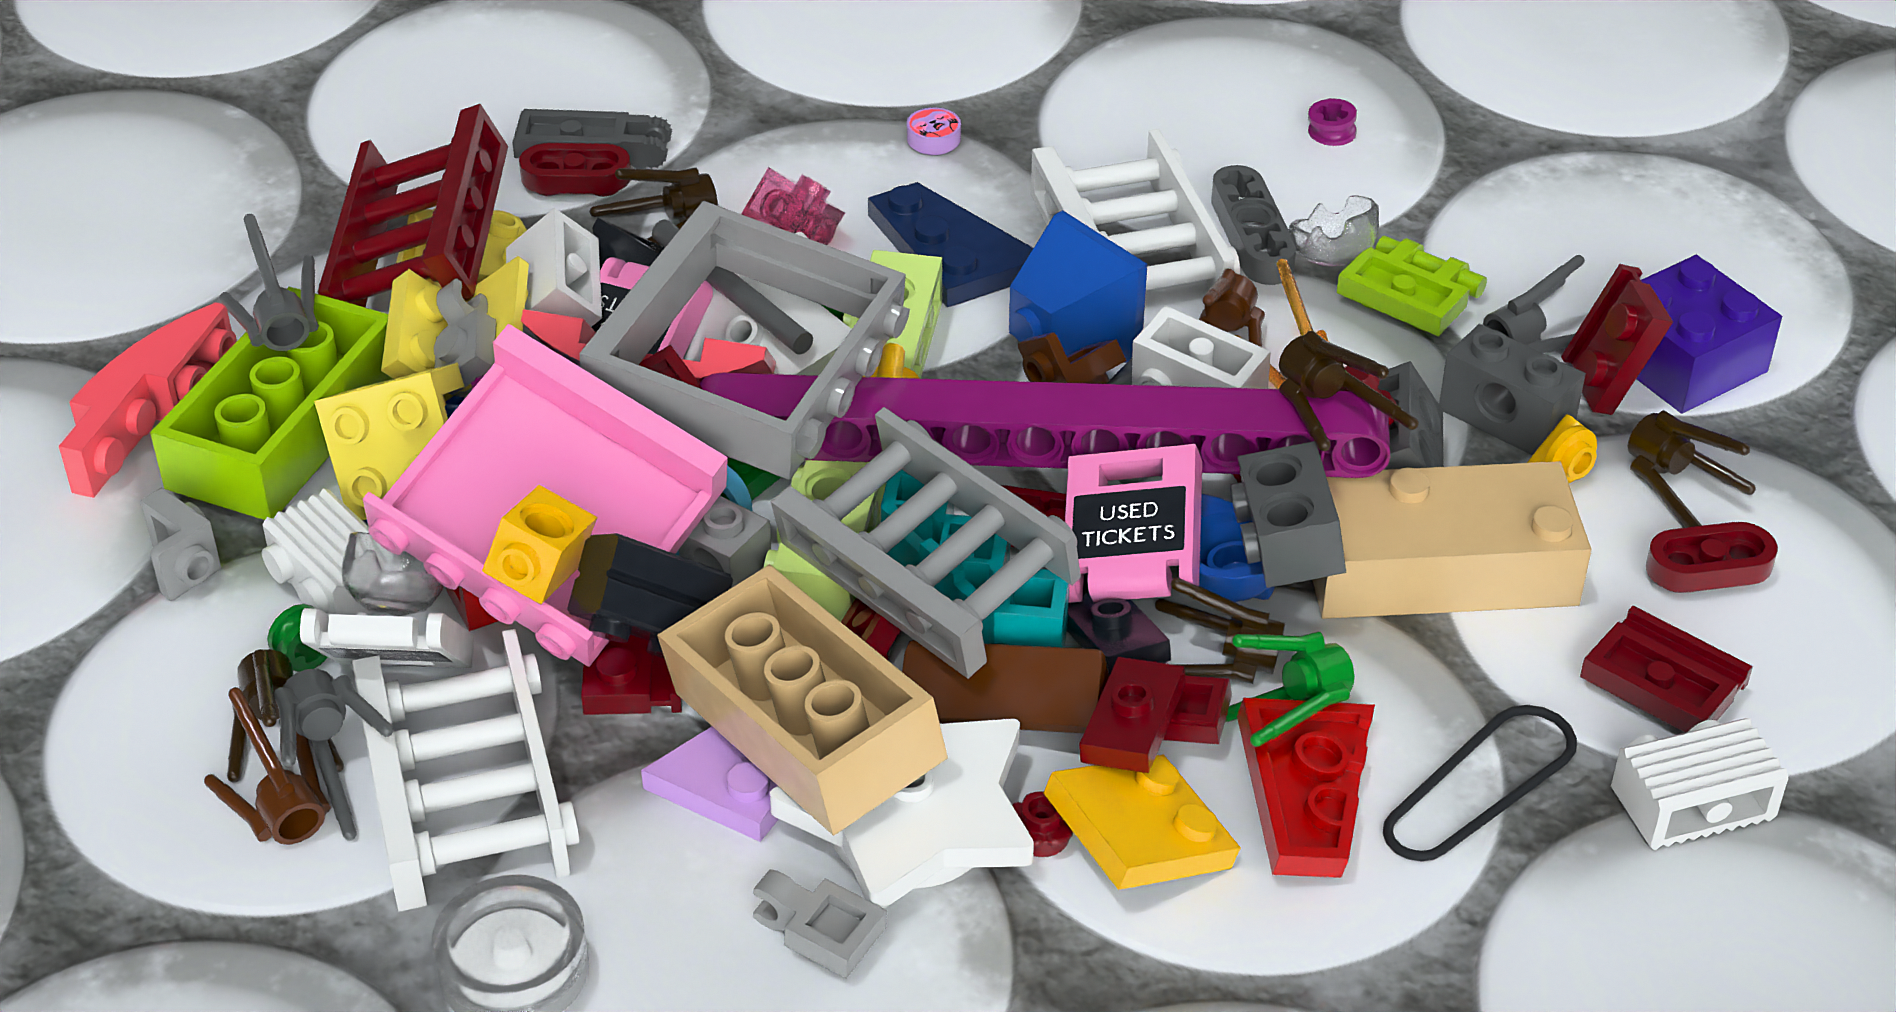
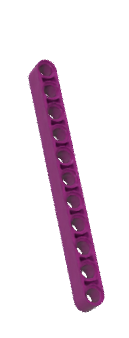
(1051, 421)

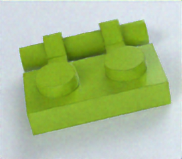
(1411, 284)

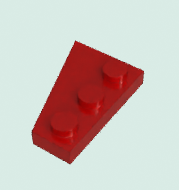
(1307, 783)

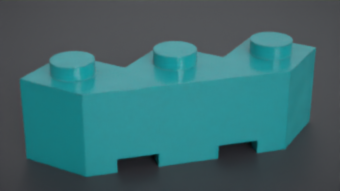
(1029, 617)

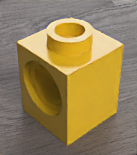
(539, 544)

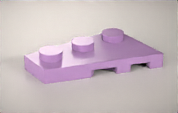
(714, 782)

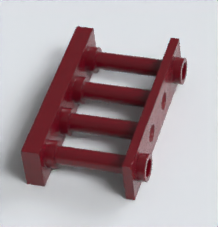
(453, 234)

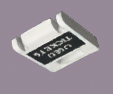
(390, 637)

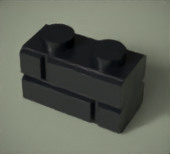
(639, 589)

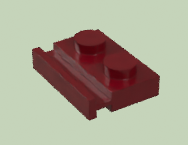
(1617, 338)
(1665, 671)
(627, 681)

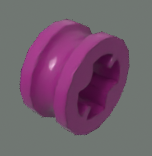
(1332, 122)

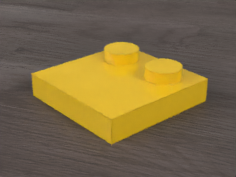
(1141, 823)

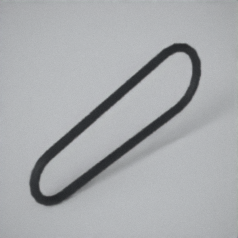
(1498, 807)

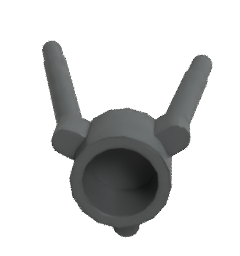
(280, 316)
(1523, 317)
(315, 708)

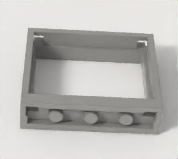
(780, 260)

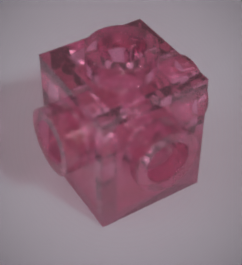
(794, 206)

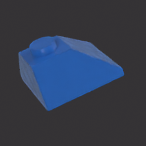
(1078, 289)

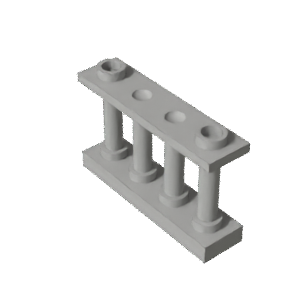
(908, 593)

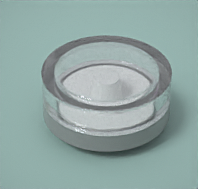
(511, 947)

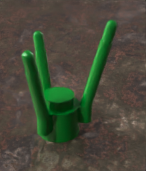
(1315, 674)

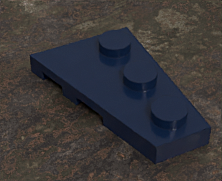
(973, 251)

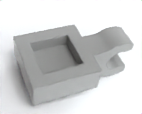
(468, 334)
(823, 925)

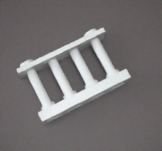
(1058, 189)
(406, 802)

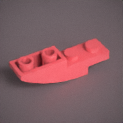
(136, 391)

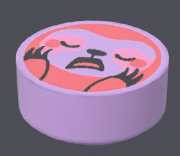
(933, 131)

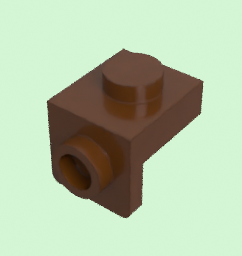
(1047, 362)

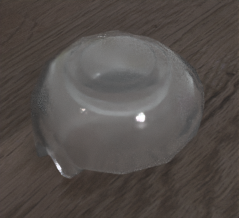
(1337, 237)
(385, 580)

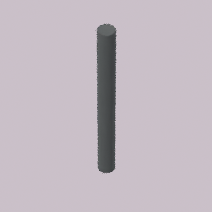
(747, 299)

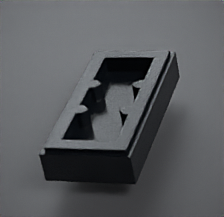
(1117, 630)

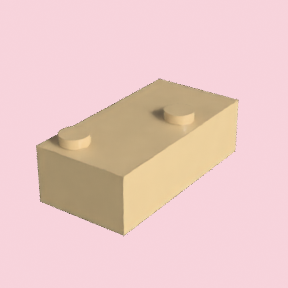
(1456, 541)
(803, 698)

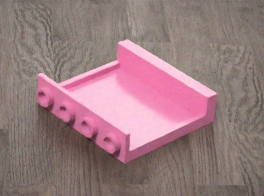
(555, 428)

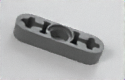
(1254, 207)

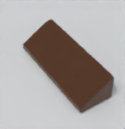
(1034, 684)

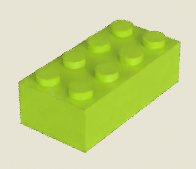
(252, 423)

